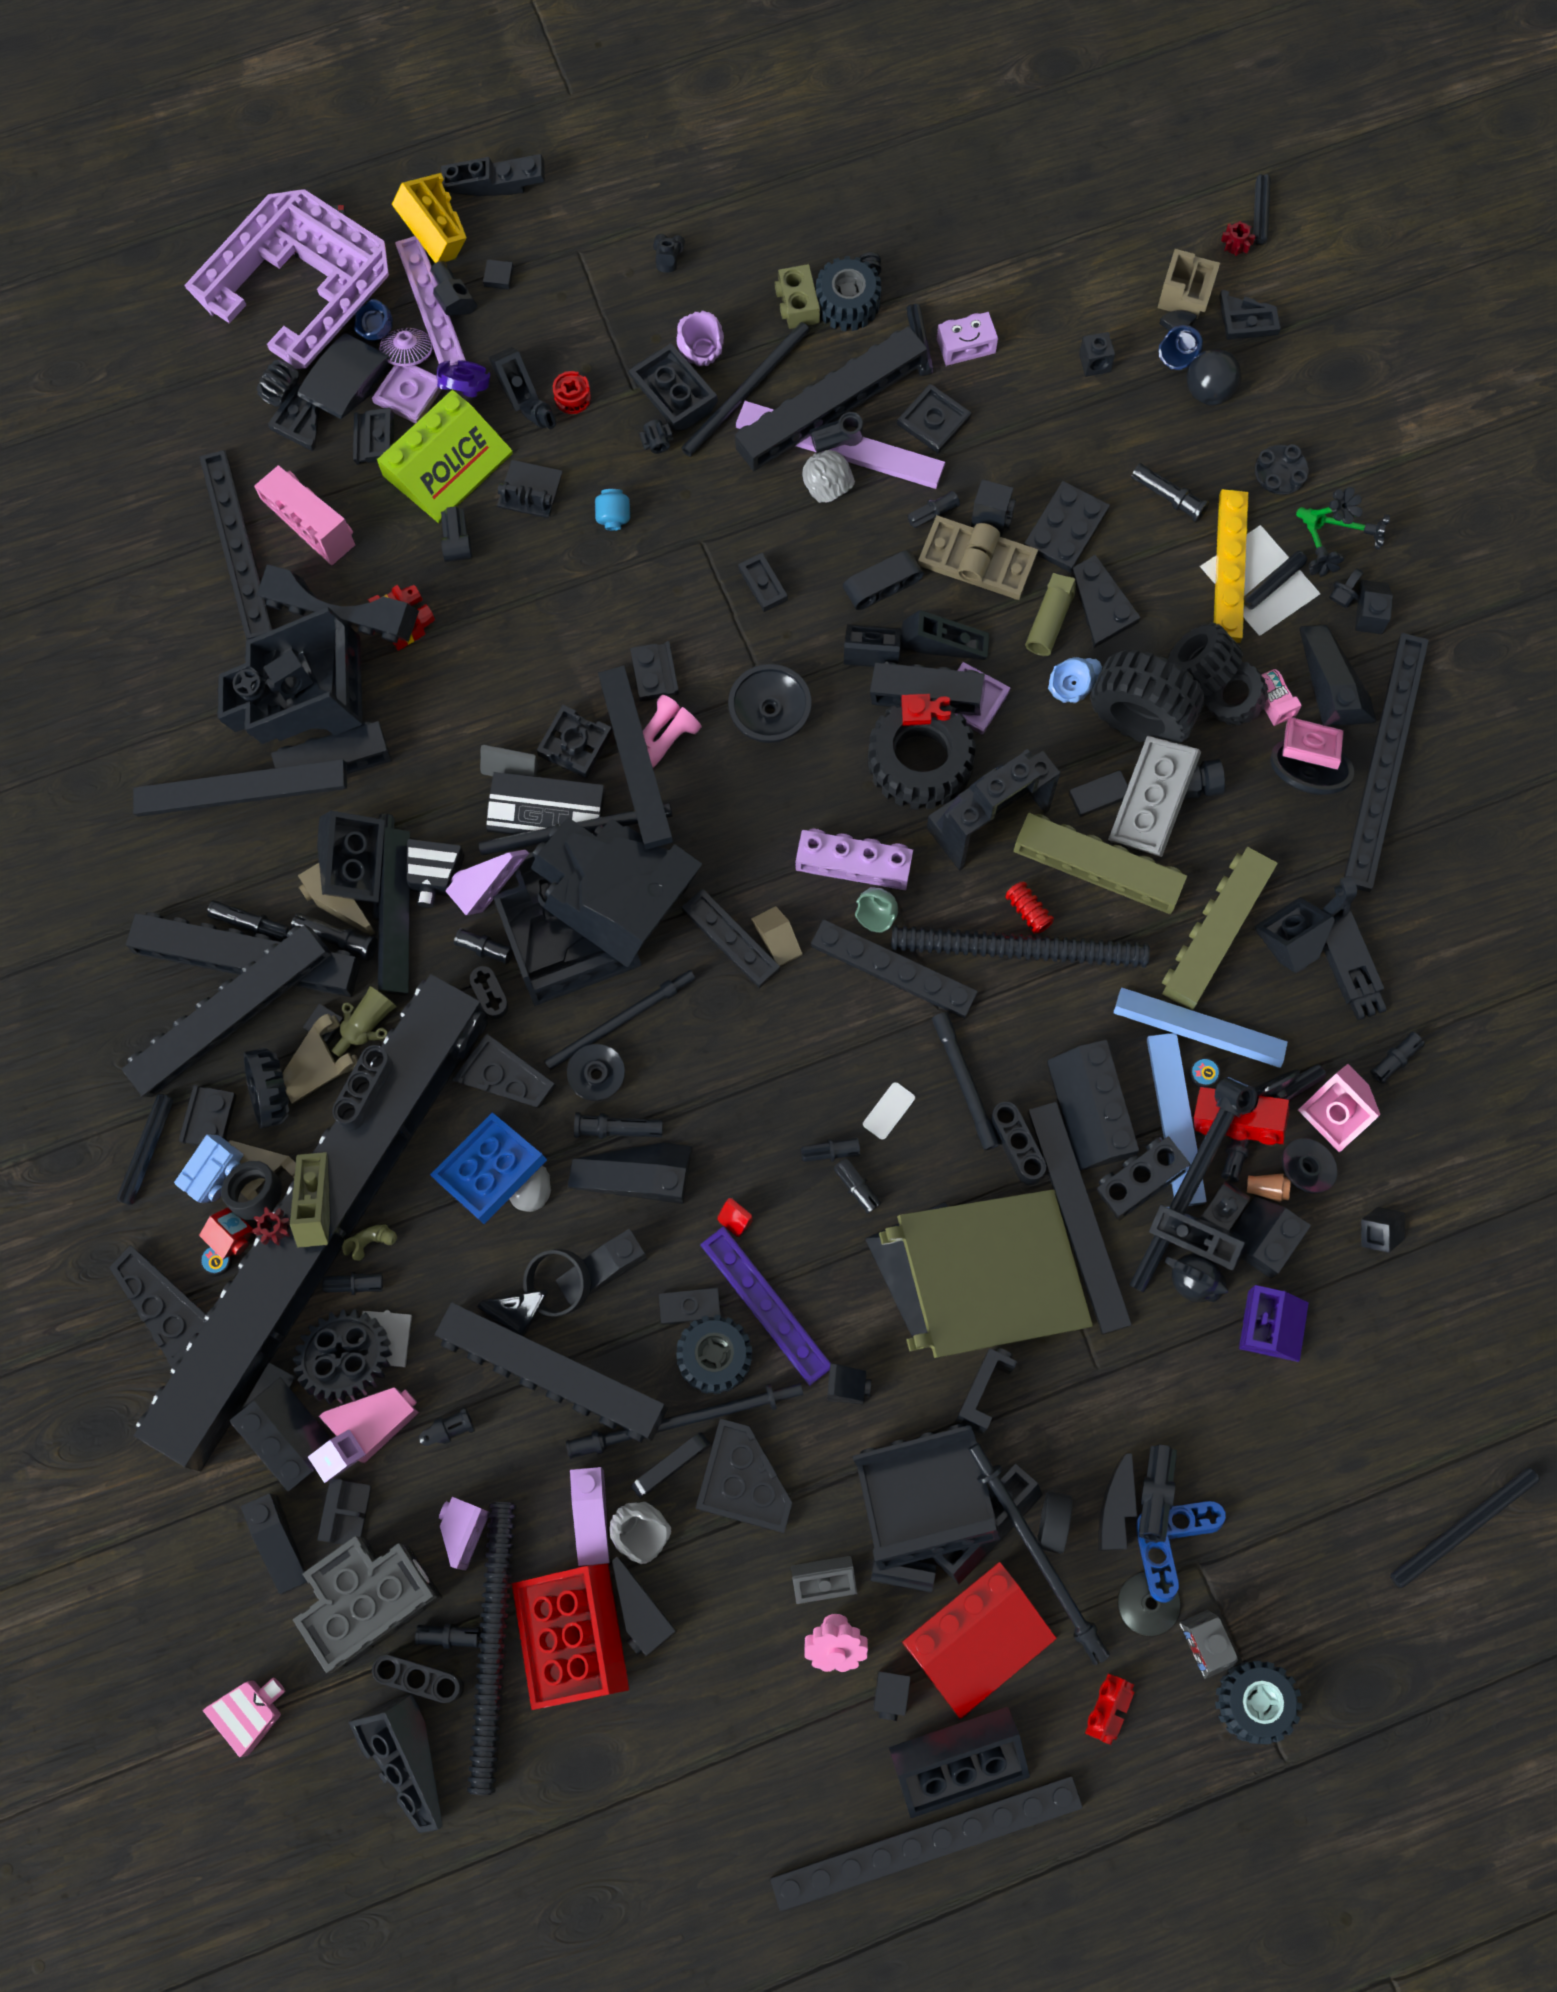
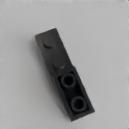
(487, 178)

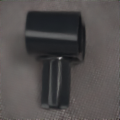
(1225, 1206)

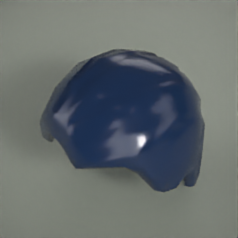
(373, 320)
(1180, 347)

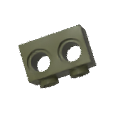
(801, 296)

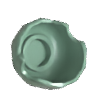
(876, 909)

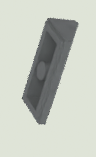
(507, 761)
(823, 1579)

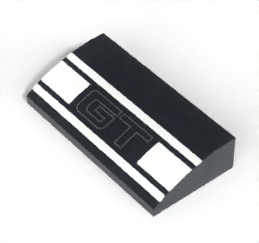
(537, 803)

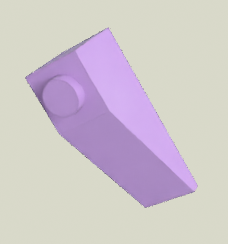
(476, 886)
(590, 1515)

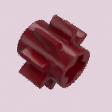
(1238, 238)
(264, 1223)

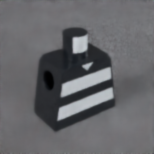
(431, 868)

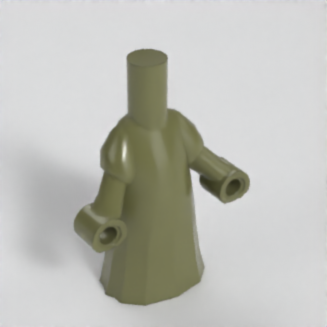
(360, 1022)

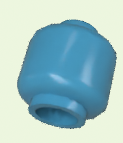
(612, 509)

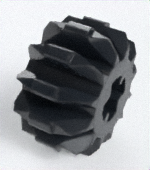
(277, 382)

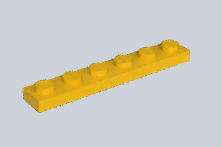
(1231, 562)

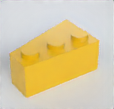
(430, 216)

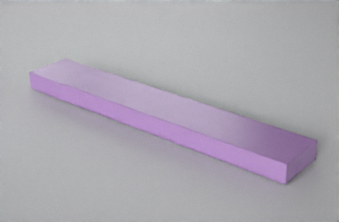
(422, 283)

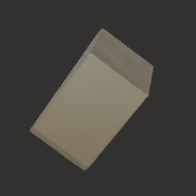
(777, 936)

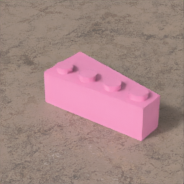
(306, 514)

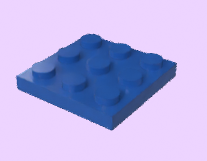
(488, 1167)

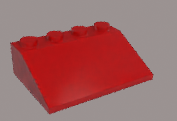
(570, 1636)
(979, 1640)

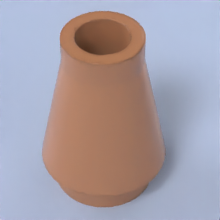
(1270, 1186)

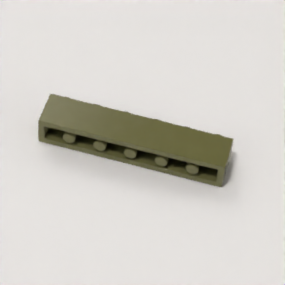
(1100, 863)
(1219, 928)

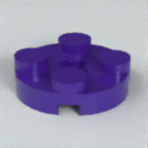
(462, 377)

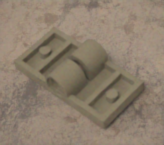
(978, 556)

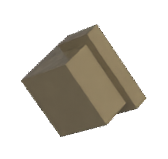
(1188, 283)

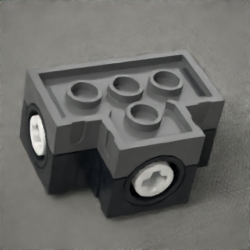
(362, 1600)

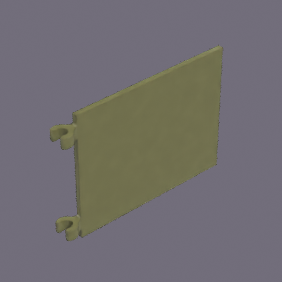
(991, 1273)

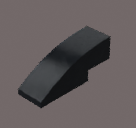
(1117, 1504)

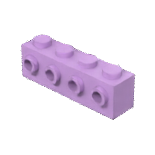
(854, 859)

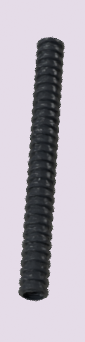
(1020, 946)
(491, 1649)

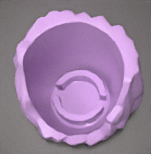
(700, 338)

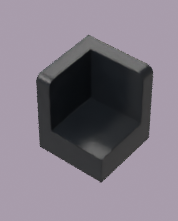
(1383, 1229)

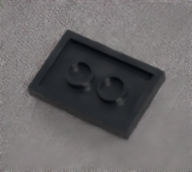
(1067, 526)

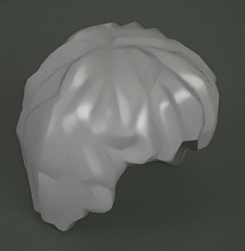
(827, 475)
(639, 1531)

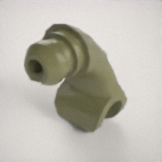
(376, 1233)

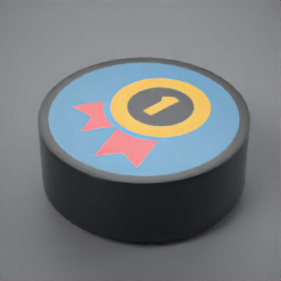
(1204, 1072)
(213, 1263)

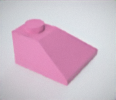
(1341, 1108)

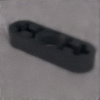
(670, 1465)

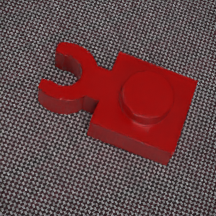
(918, 709)

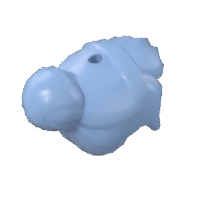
(1074, 669)

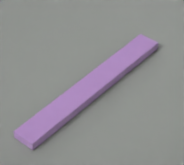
(868, 453)

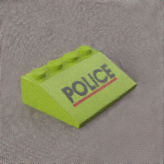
(444, 456)

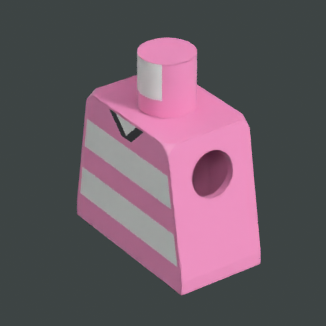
(246, 1714)

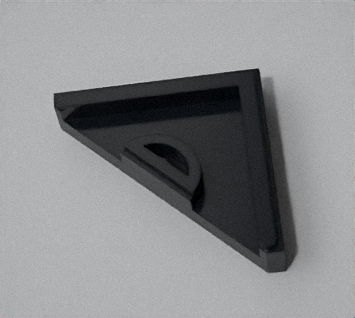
(514, 1311)

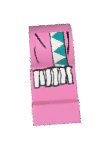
(1280, 701)

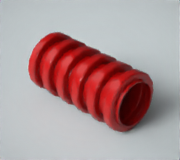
(1029, 907)

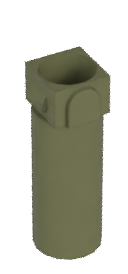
(1051, 615)

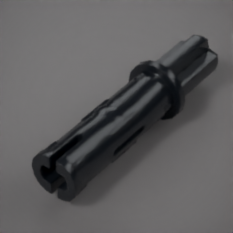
(247, 920)

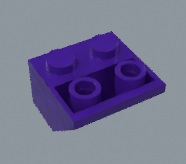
(1273, 1323)

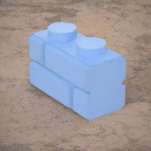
(208, 1168)

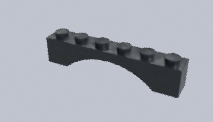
(384, 616)

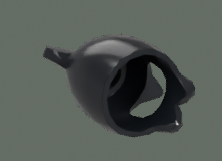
(1197, 1278)

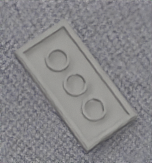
(1154, 796)

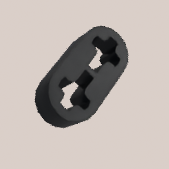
(494, 989)

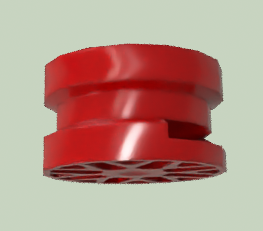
(578, 393)

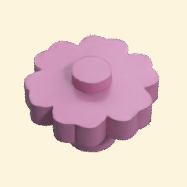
(836, 1645)

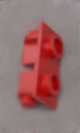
(1102, 1722)

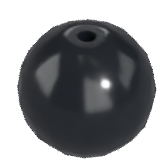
(1214, 376)

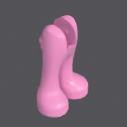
(683, 722)

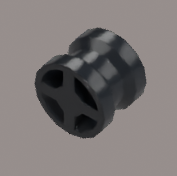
(243, 685)

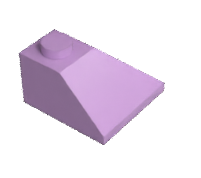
(461, 1530)

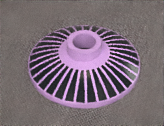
(406, 347)

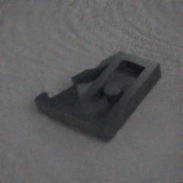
(1248, 317)

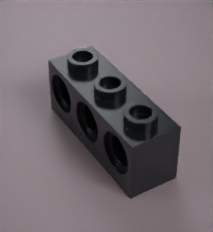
(1138, 1192)

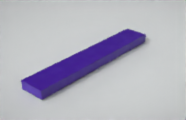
(766, 1306)

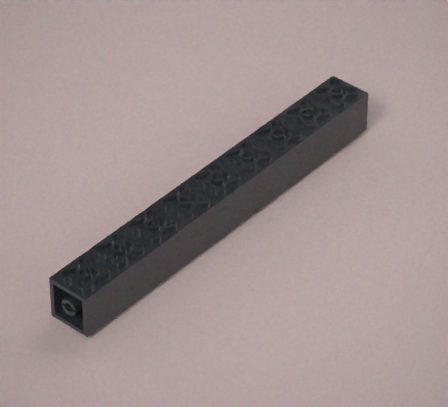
(278, 1281)

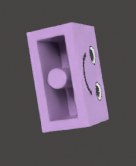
(967, 338)

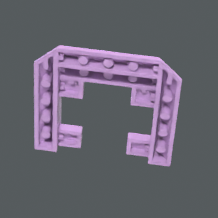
(321, 237)

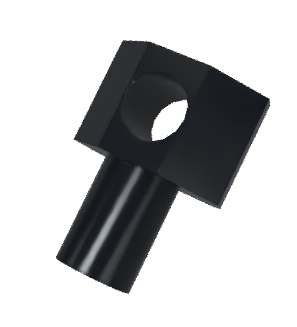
(451, 292)

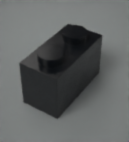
(993, 506)

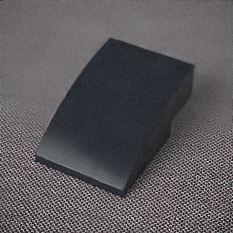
(344, 376)

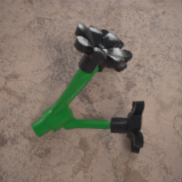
(1344, 509)

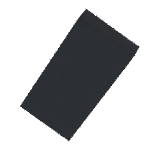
(1099, 793)

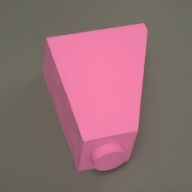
(373, 1418)

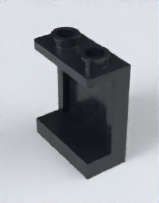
(968, 1414)

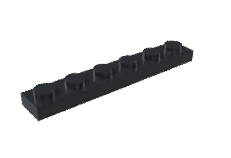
(894, 969)

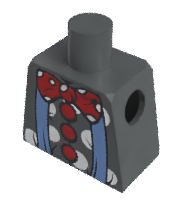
(1209, 1643)

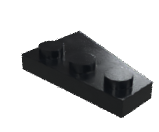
(1103, 602)
(504, 1074)

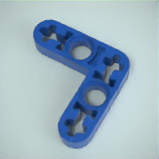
(1170, 1576)

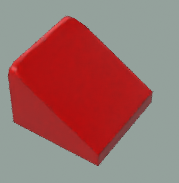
(734, 1217)

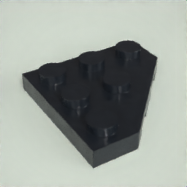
(742, 1481)

